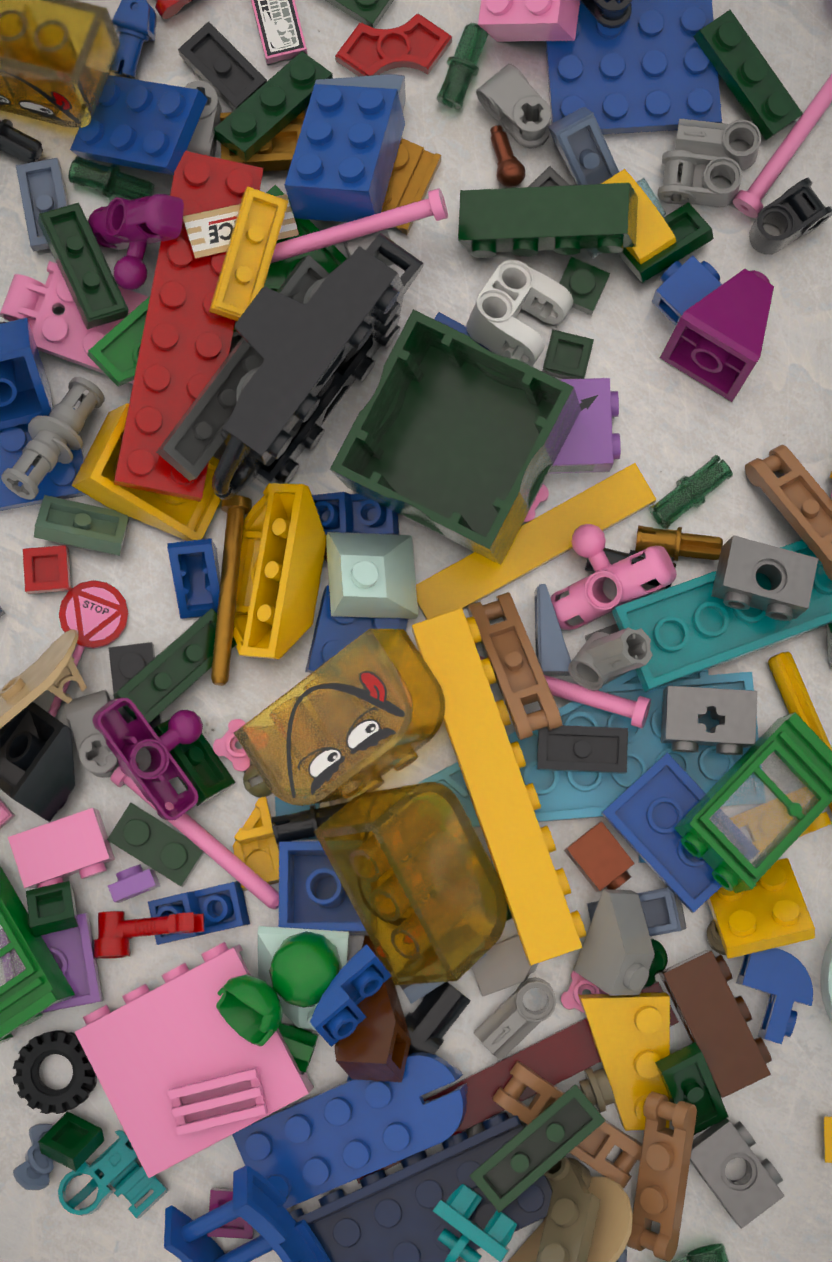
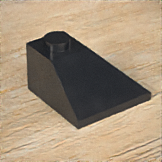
(37, 761)

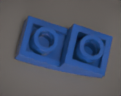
(354, 514)
(221, 905)
(337, 1010)

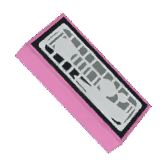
(279, 29)

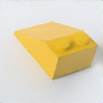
(168, 513)

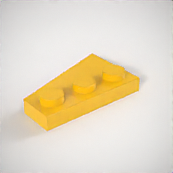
(630, 1038)

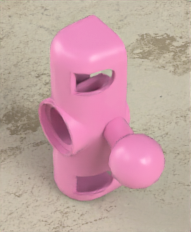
(587, 594)

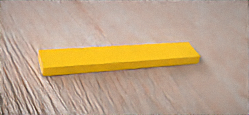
(535, 543)

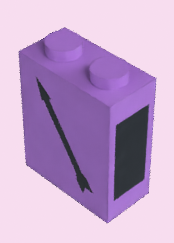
(591, 441)

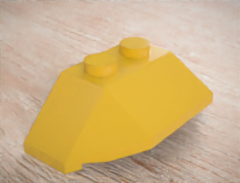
(278, 571)

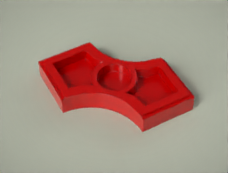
(411, 45)

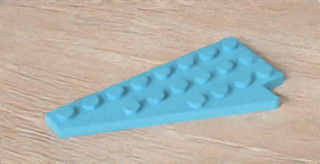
(586, 794)

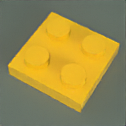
(762, 917)

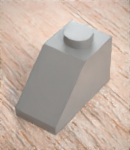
(617, 945)

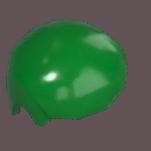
(304, 968)
(250, 1008)

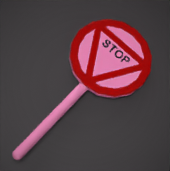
(98, 616)

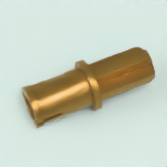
(679, 543)

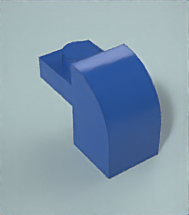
(786, 982)

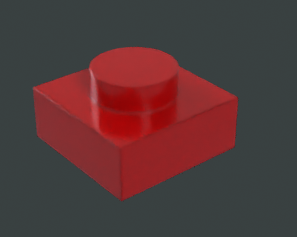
(46, 569)

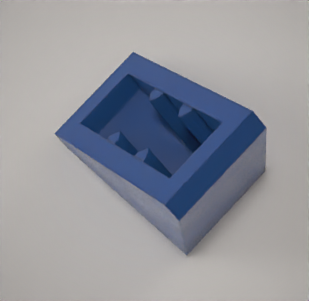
(195, 576)

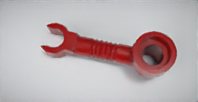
(115, 931)

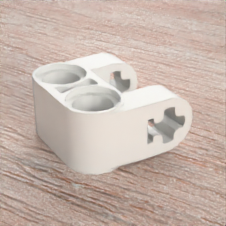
(507, 292)

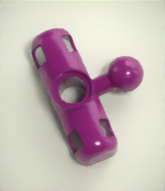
(133, 226)
(128, 738)

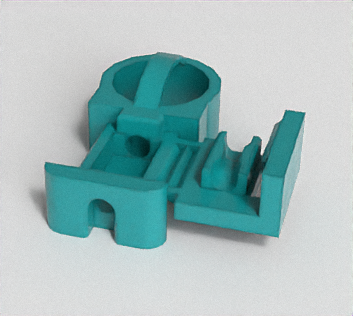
(117, 1168)

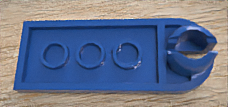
(353, 1129)

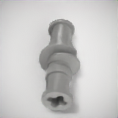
(53, 438)

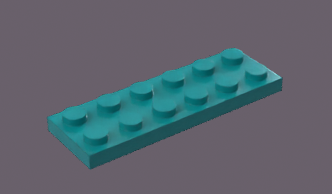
(699, 631)

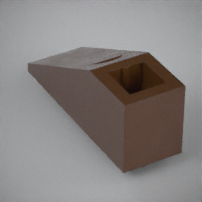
(379, 1042)

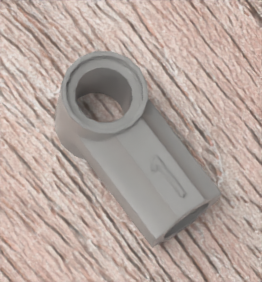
(715, 139)
(609, 656)
(513, 1020)

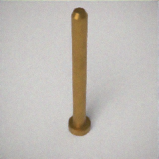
(235, 509)

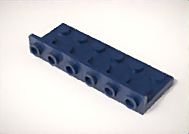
(395, 1215)

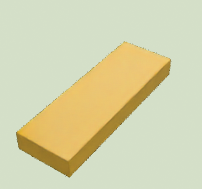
(248, 252)

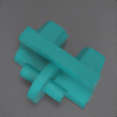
(457, 1212)

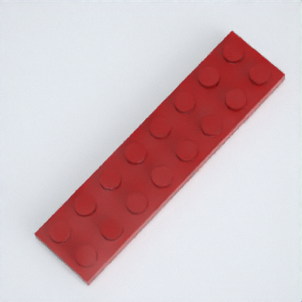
(180, 336)

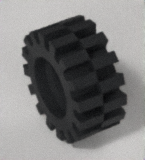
(29, 1080)

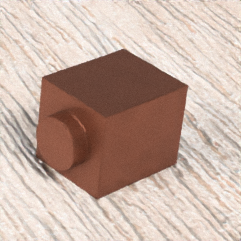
(600, 858)

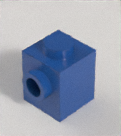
(684, 287)

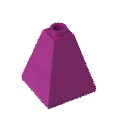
(723, 334)

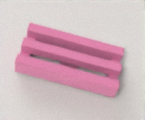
(180, 1111)

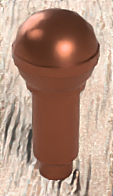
(510, 170)

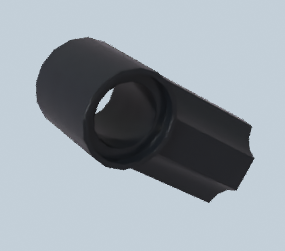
(434, 1018)

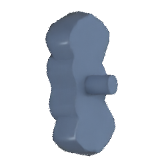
(35, 1171)

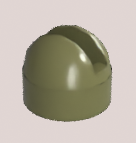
(259, 790)

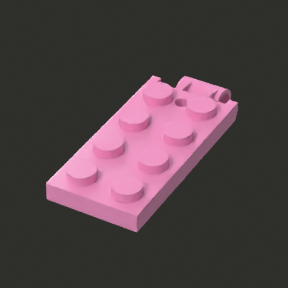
(58, 334)

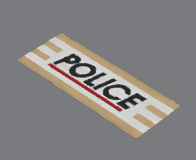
(212, 230)

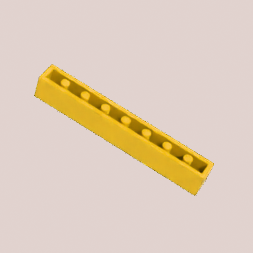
(497, 788)

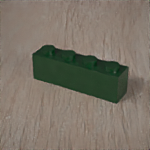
(548, 219)

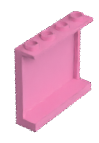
(178, 1040)

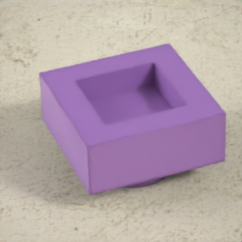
(133, 883)

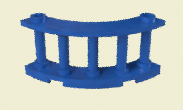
(259, 1206)

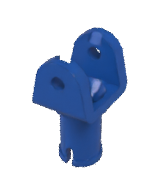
(135, 25)

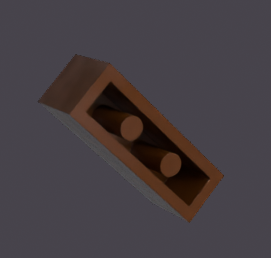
(717, 1021)

